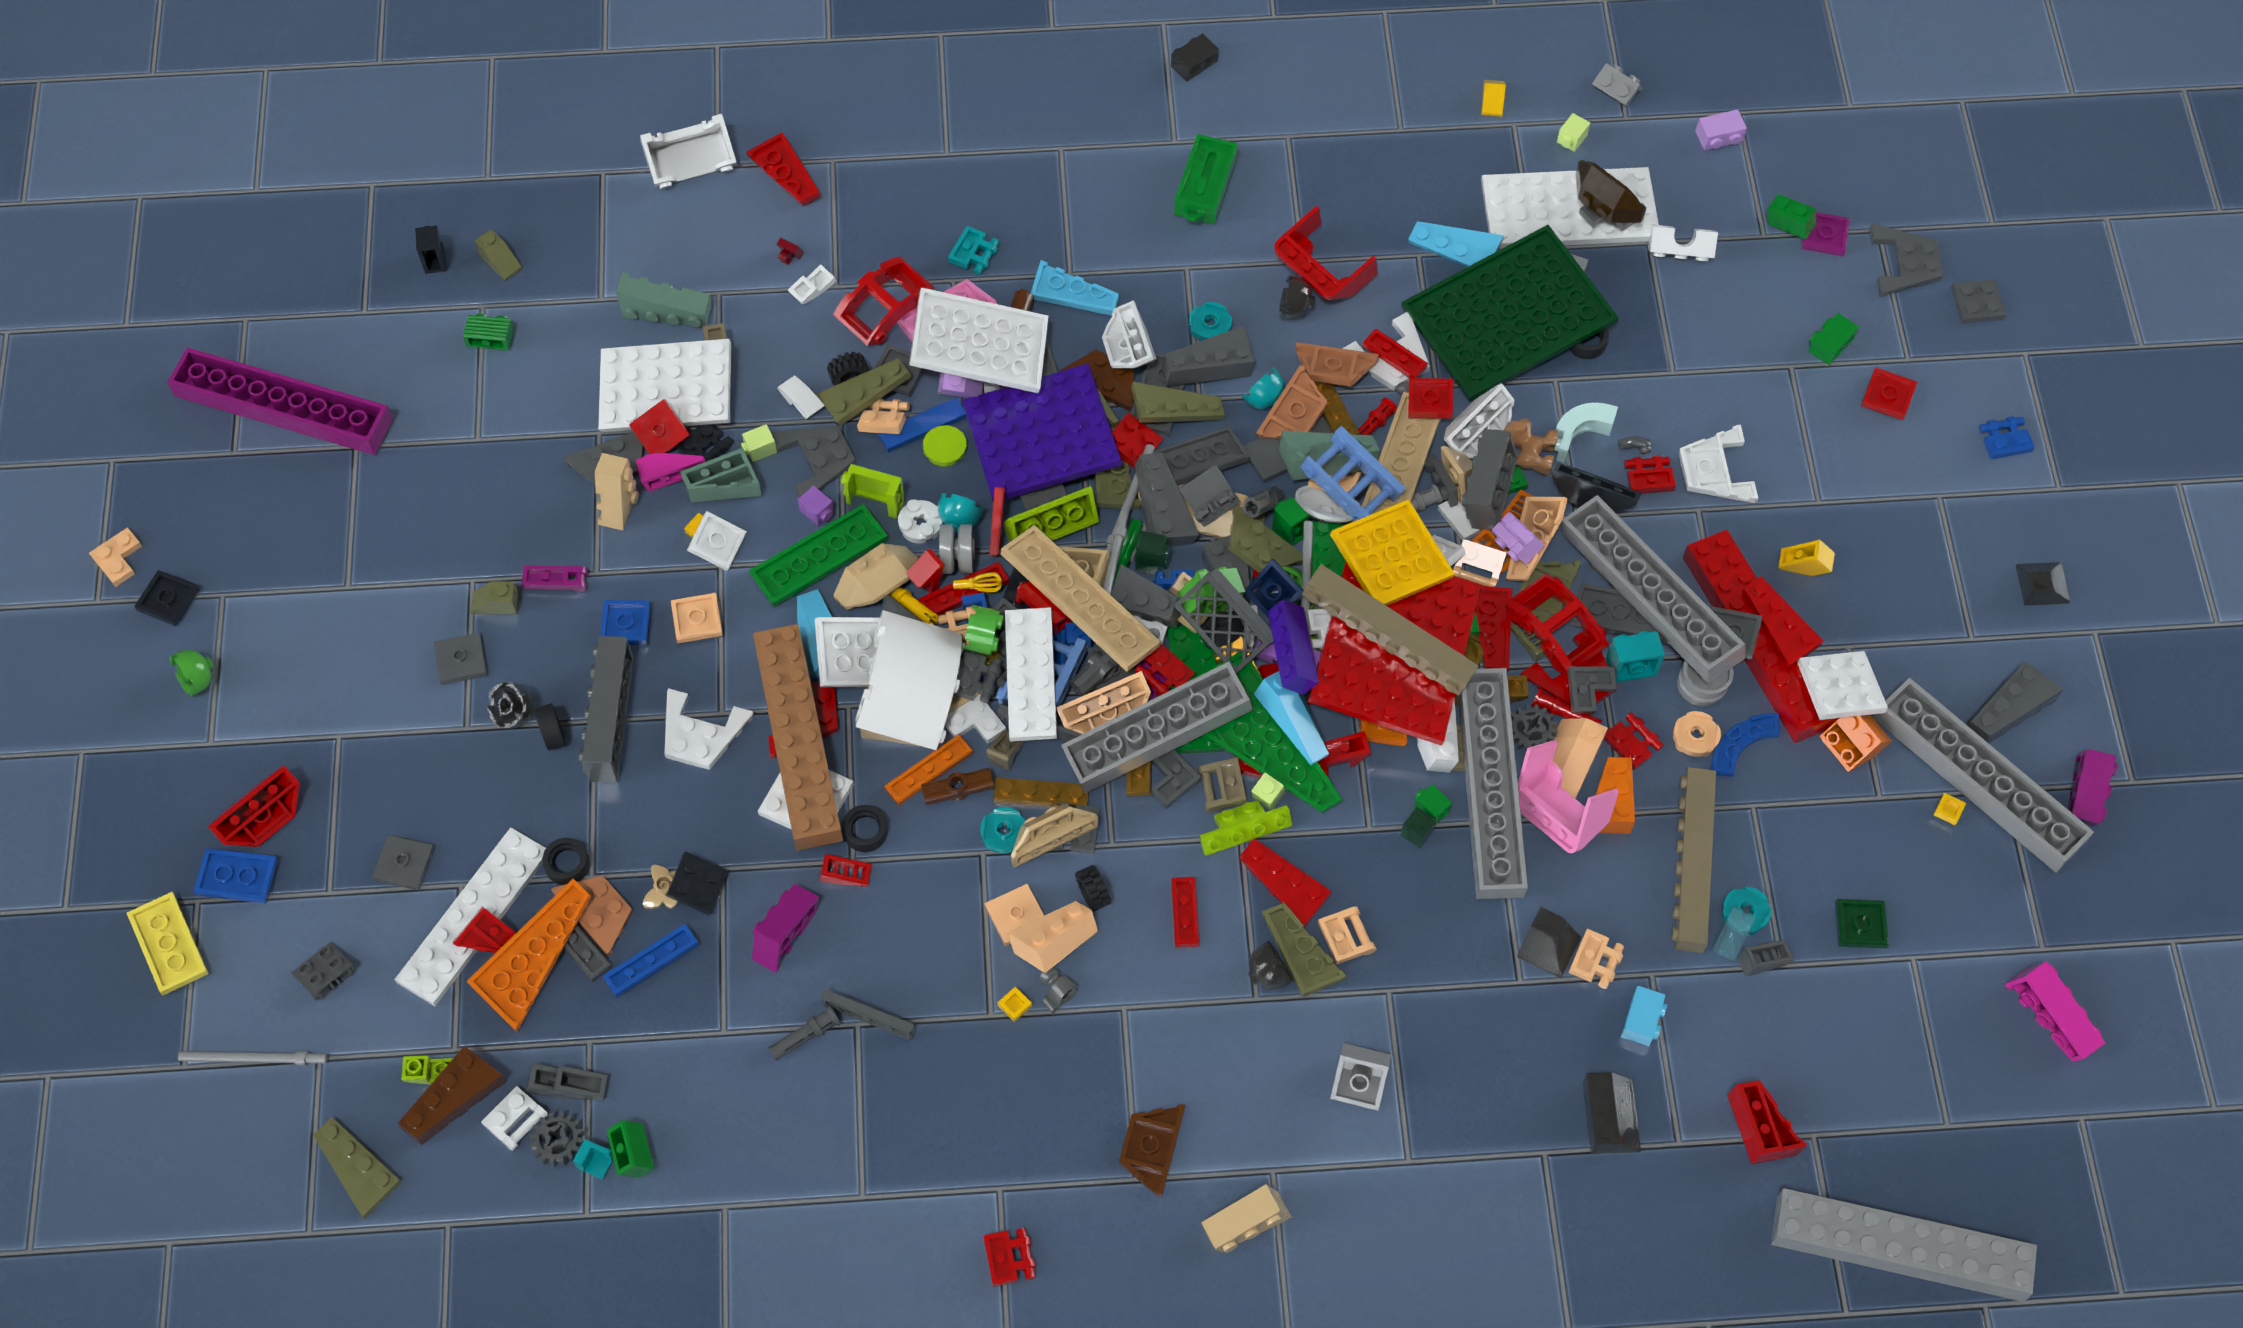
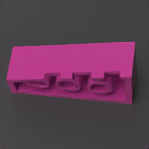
(2057, 1010)

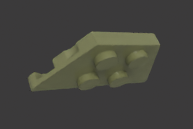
(1258, 544)
(1565, 572)

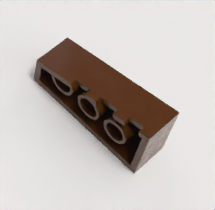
(450, 1095)

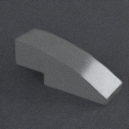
(566, 1082)

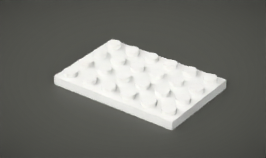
(979, 340)
(686, 374)

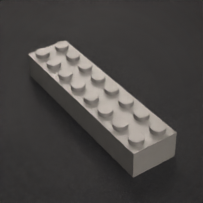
(1157, 727)

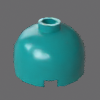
(1266, 391)
(958, 511)

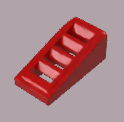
(835, 878)

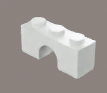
(1701, 245)

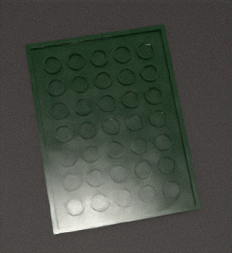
(1509, 312)

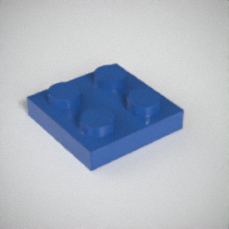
(627, 620)

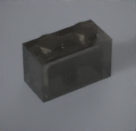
(1194, 57)

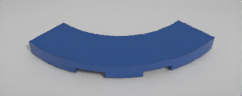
(1739, 738)

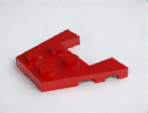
(1559, 685)
(826, 712)

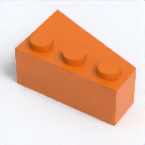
(1618, 775)

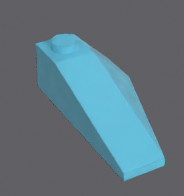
(808, 609)
(1293, 716)

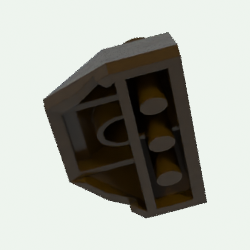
(1607, 195)

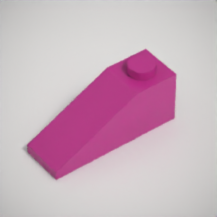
(664, 468)

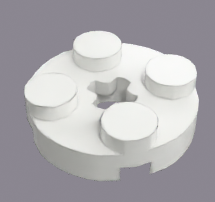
(908, 524)

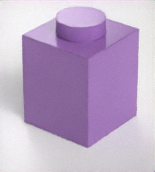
(816, 506)

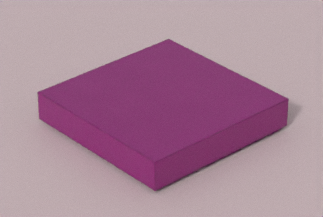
(1828, 235)

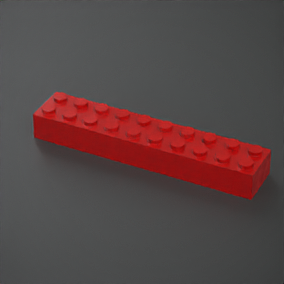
(1722, 577)

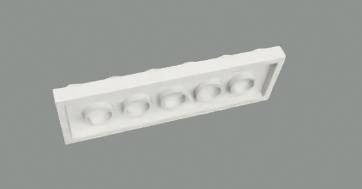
(1030, 674)

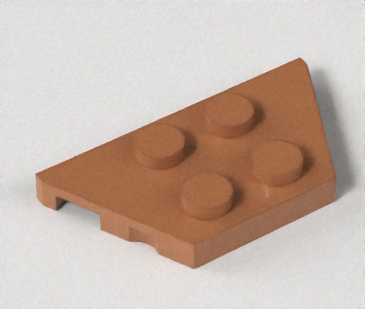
(1334, 364)
(1295, 409)
(604, 913)

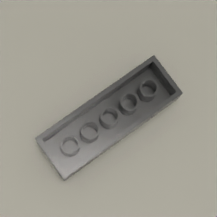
(607, 709)

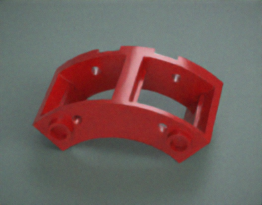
(870, 283)
(1535, 594)

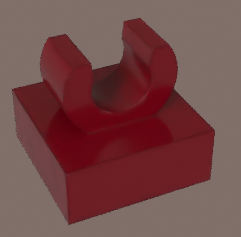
(788, 251)

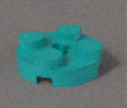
(1208, 311)
(996, 820)
(1755, 900)

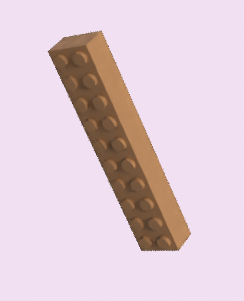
(797, 737)

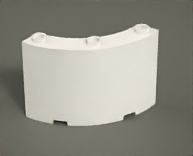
(911, 680)

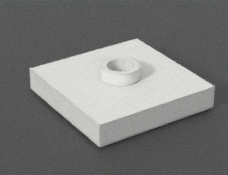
(1457, 520)
(716, 540)

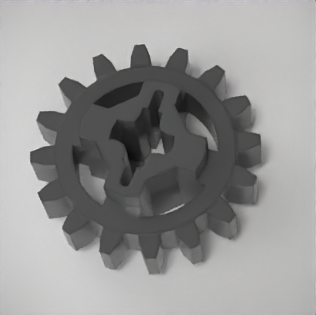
(1527, 720)
(549, 1131)

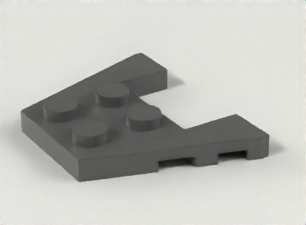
(1915, 258)
(824, 451)

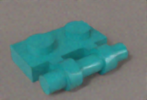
(968, 246)

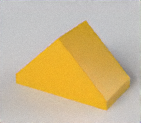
(1493, 97)

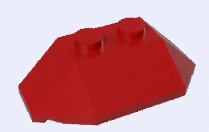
(259, 811)

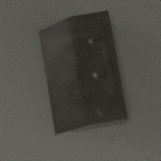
(1611, 1113)

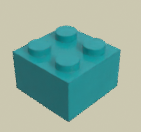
(1635, 656)

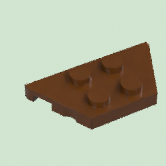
(1111, 382)
(1151, 1146)

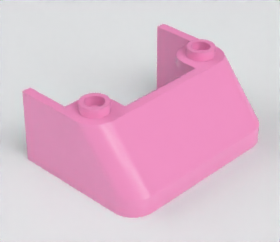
(1555, 809)

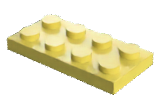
(167, 943)

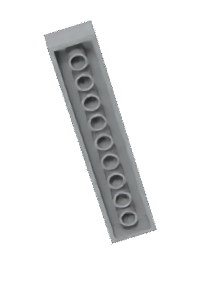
(1653, 589)
(1984, 775)
(1492, 786)
(1904, 1245)

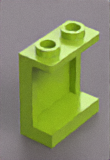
(874, 486)

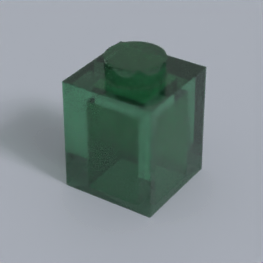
(1418, 827)

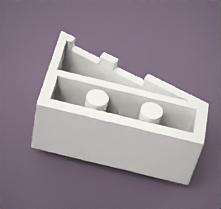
(1443, 757)

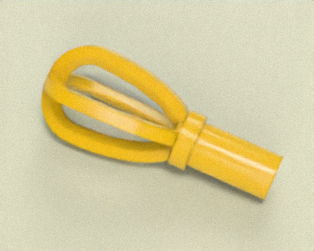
(975, 583)

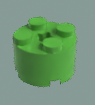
(983, 629)

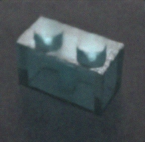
(1734, 933)

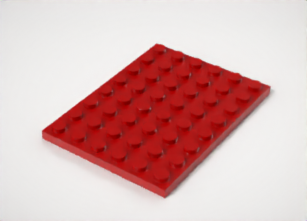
(1379, 686)

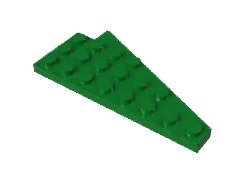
(1267, 749)

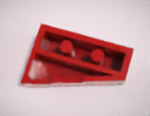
(1762, 1125)

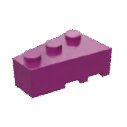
(2092, 786)
(782, 925)

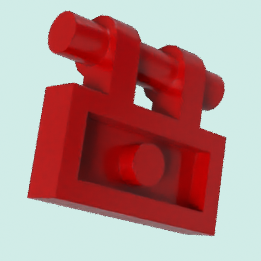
(1650, 480)
(1167, 666)
(1627, 745)
(1001, 1259)

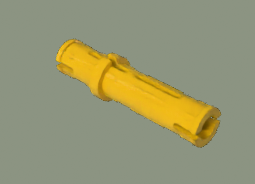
(906, 600)

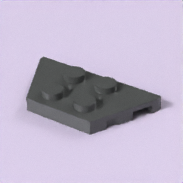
(625, 446)

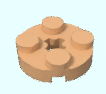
(1694, 746)

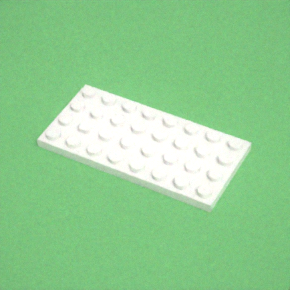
(1529, 201)

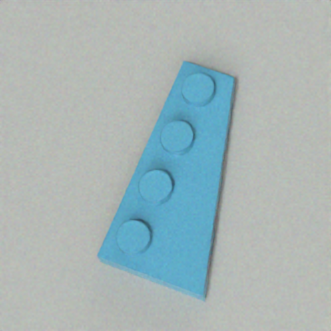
(1455, 243)
(1062, 289)

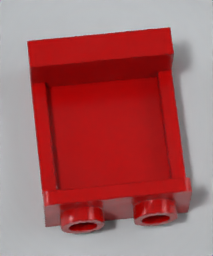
(1036, 599)

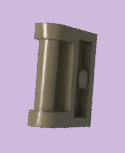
(1230, 784)

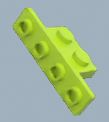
(1243, 825)

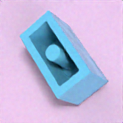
(1644, 1015)

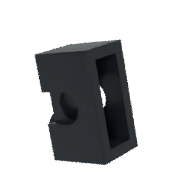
(430, 249)

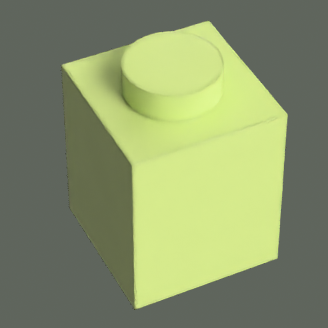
(1573, 132)
(758, 443)
(1268, 791)

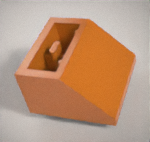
(1855, 740)

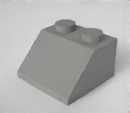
(1360, 1076)

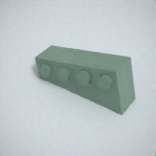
(662, 302)
(1297, 446)

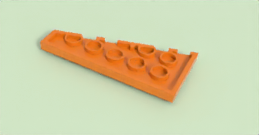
(522, 965)

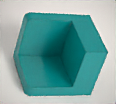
(593, 1159)

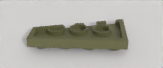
(858, 393)
(1174, 405)
(1113, 486)
(1305, 959)
(359, 1171)

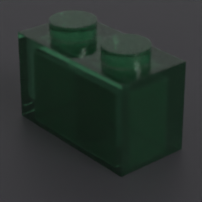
(1151, 553)

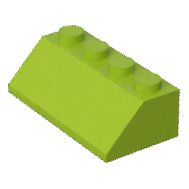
(1056, 517)

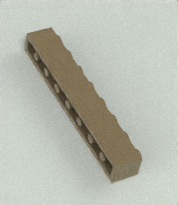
(1389, 630)
(1694, 860)

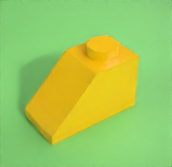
(1807, 558)

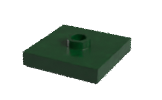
(1862, 923)

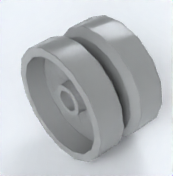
(957, 548)
(1698, 691)

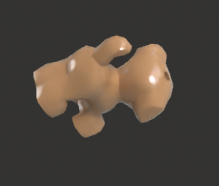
(1532, 446)

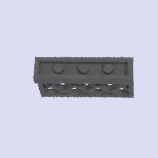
(1238, 605)

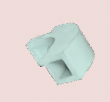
(1581, 419)

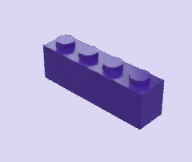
(1293, 647)

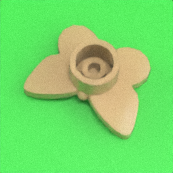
(656, 896)

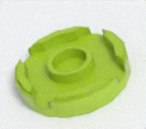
(944, 445)

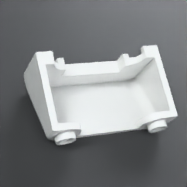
(688, 152)

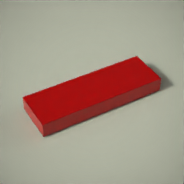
(1395, 354)
(997, 520)
(1185, 912)

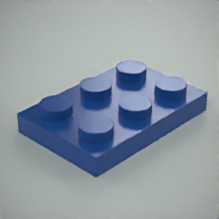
(235, 875)

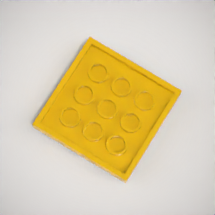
(1392, 553)

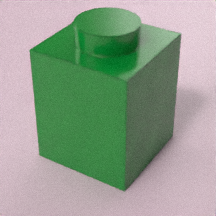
(1433, 803)

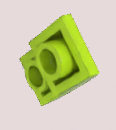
(422, 1069)

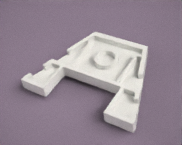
(1410, 340)
(1707, 470)
(696, 740)

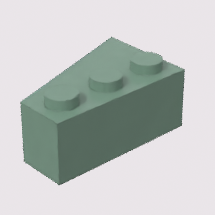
(721, 479)

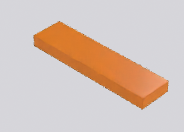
(928, 769)

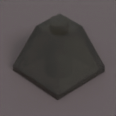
(2043, 583)
(1549, 943)

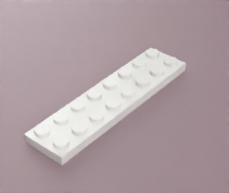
(495, 888)

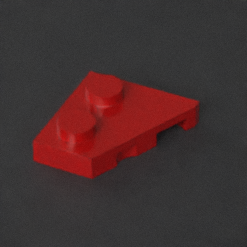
(484, 933)

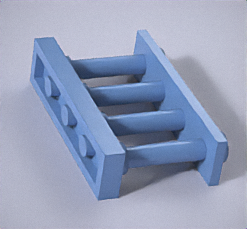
(1360, 458)
(1065, 672)

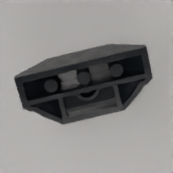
(1582, 486)

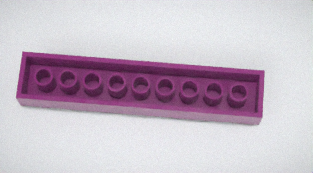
(280, 401)

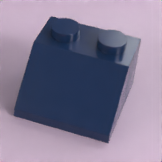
(1273, 586)

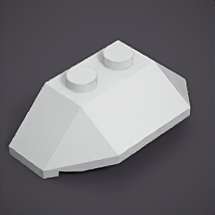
(1127, 338)
(1488, 411)

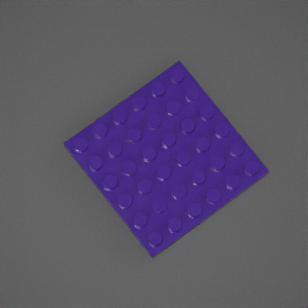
(1042, 436)

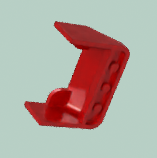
(1296, 251)

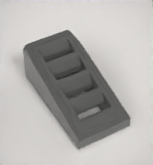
(1751, 963)

